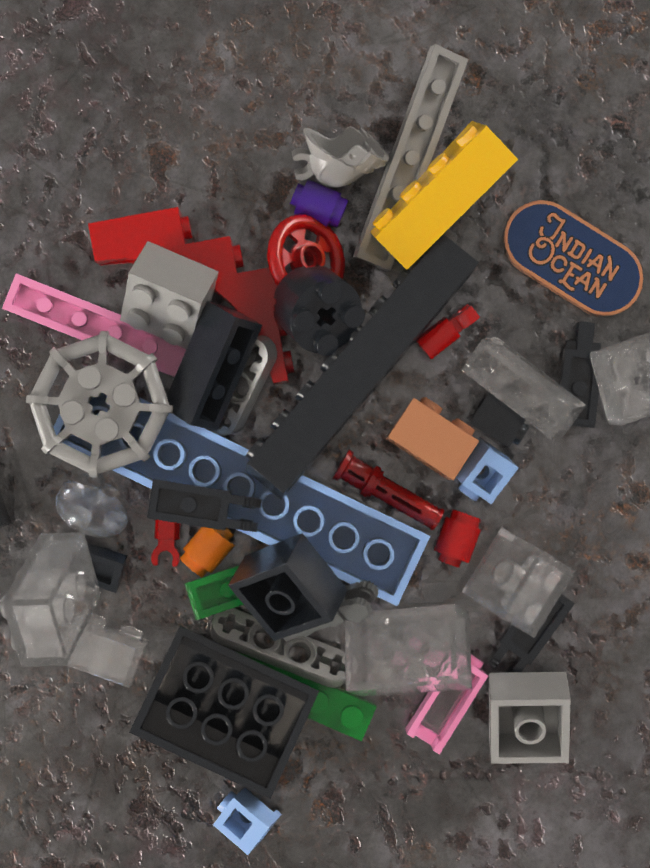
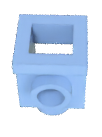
(497, 472)
(245, 819)

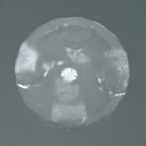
(91, 511)

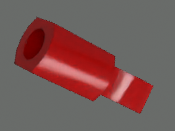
(446, 331)
(167, 534)

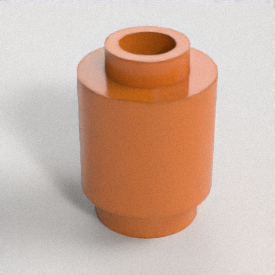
(207, 550)

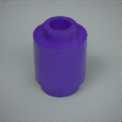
(319, 202)

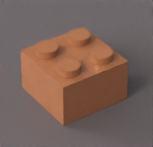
(432, 438)

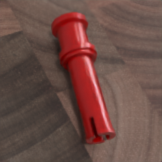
(372, 482)

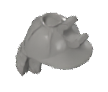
(339, 159)

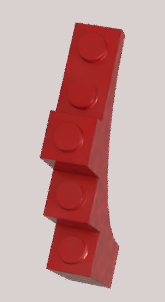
(248, 292)

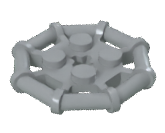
(77, 410)

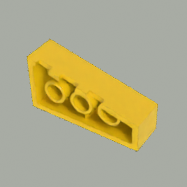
(442, 193)

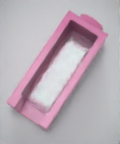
(443, 710)

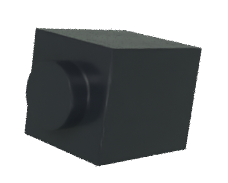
(498, 422)

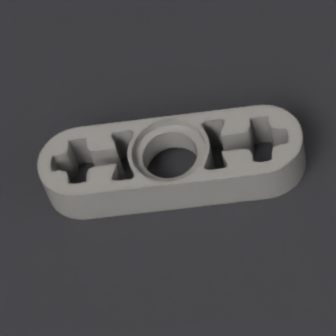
(256, 378)

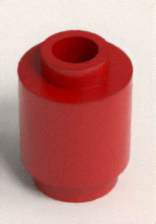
(457, 538)

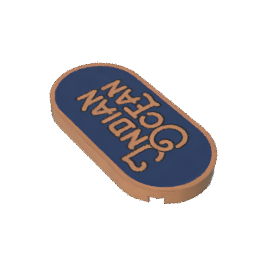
(572, 258)

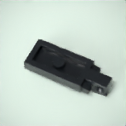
(578, 374)

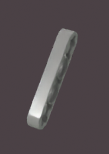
(279, 653)

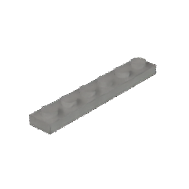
(413, 144)

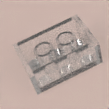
(51, 599)
(408, 651)

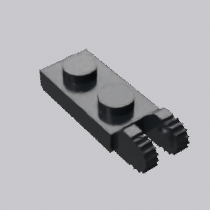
(198, 506)
(525, 645)

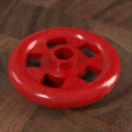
(314, 252)

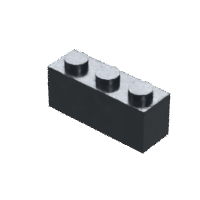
(212, 365)

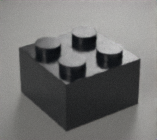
(288, 587)

